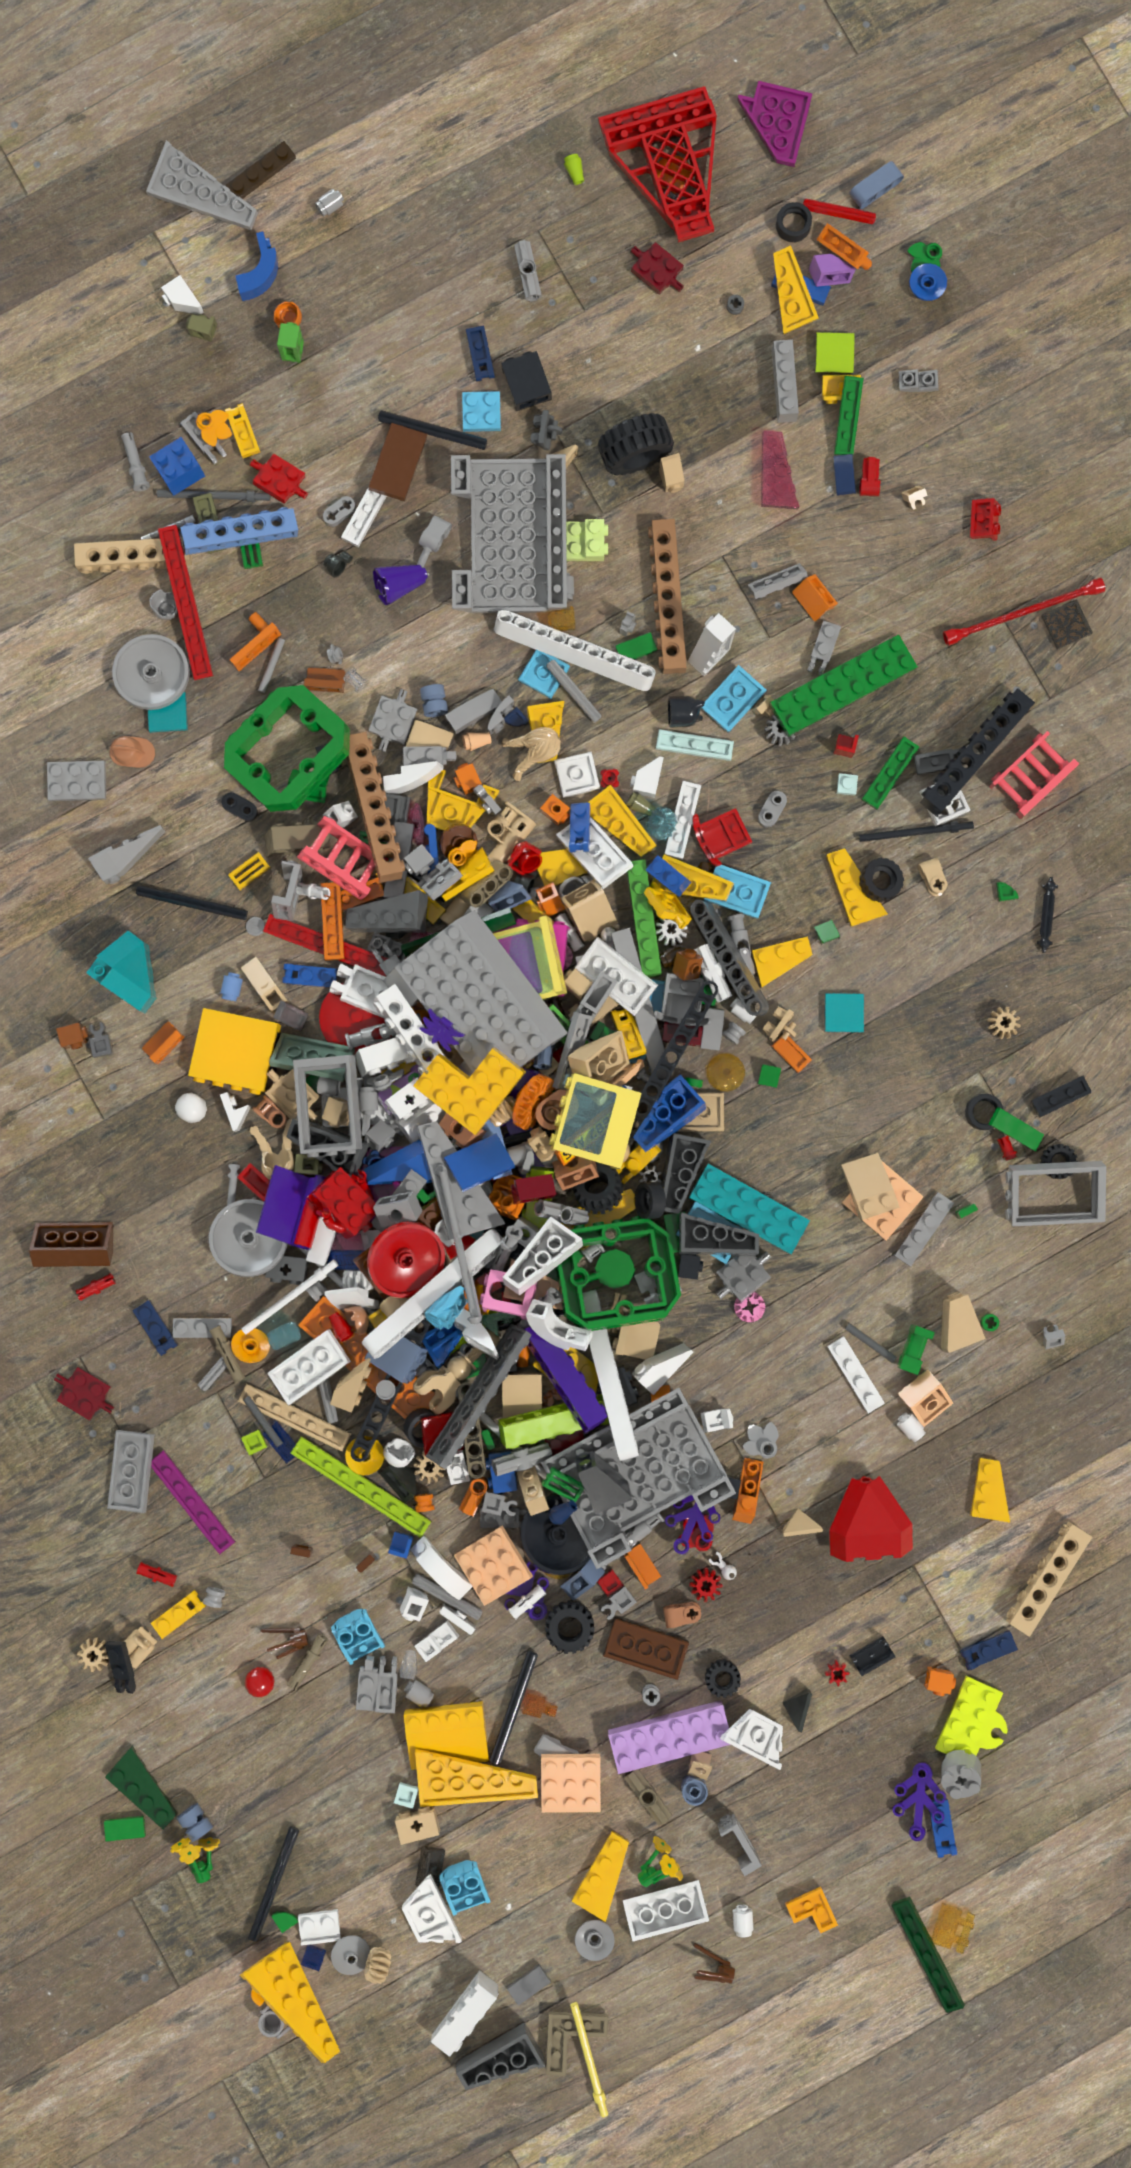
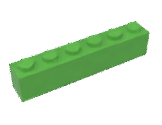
(643, 920)

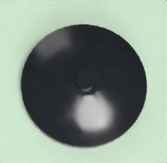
(551, 1546)

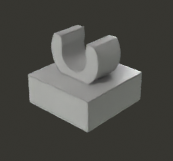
(1054, 1338)

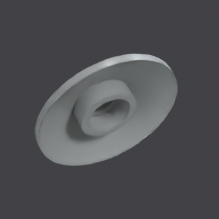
(348, 1947)
(596, 1949)

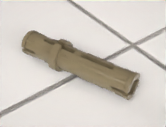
(227, 1354)
(309, 1658)

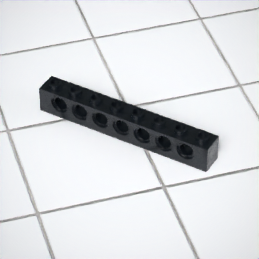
(1020, 704)

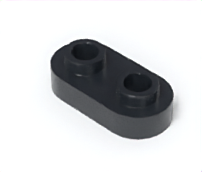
(239, 806)

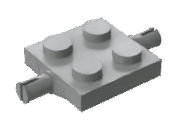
(392, 720)
(743, 1276)

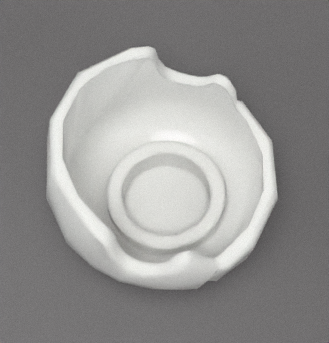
(190, 1107)
(398, 1452)

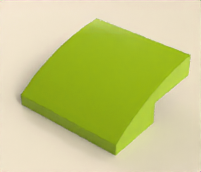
(834, 352)

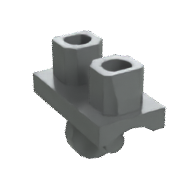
(548, 430)

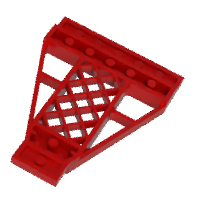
(659, 122)

